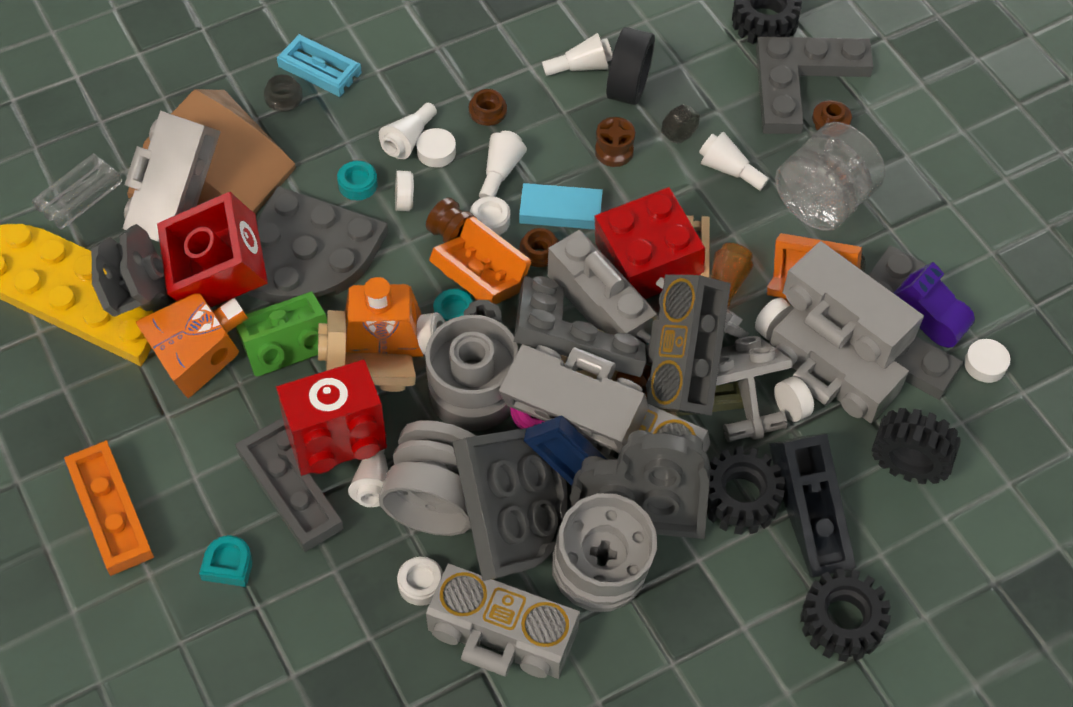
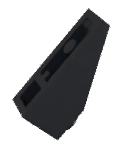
(814, 502)

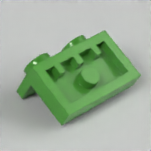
(282, 333)

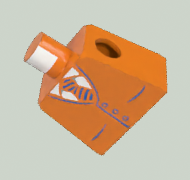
(382, 319)
(193, 339)

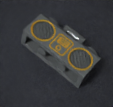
(687, 344)

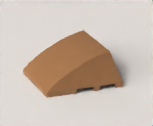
(244, 156)

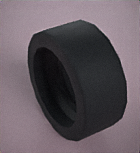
(630, 65)

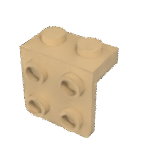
(388, 371)

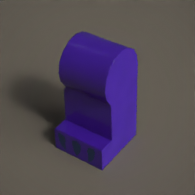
(944, 315)

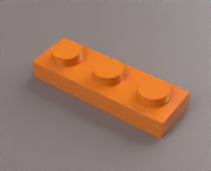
(108, 508)

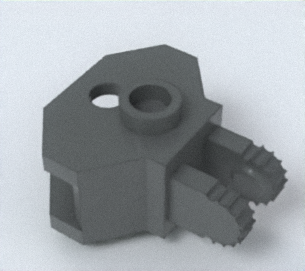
(133, 273)

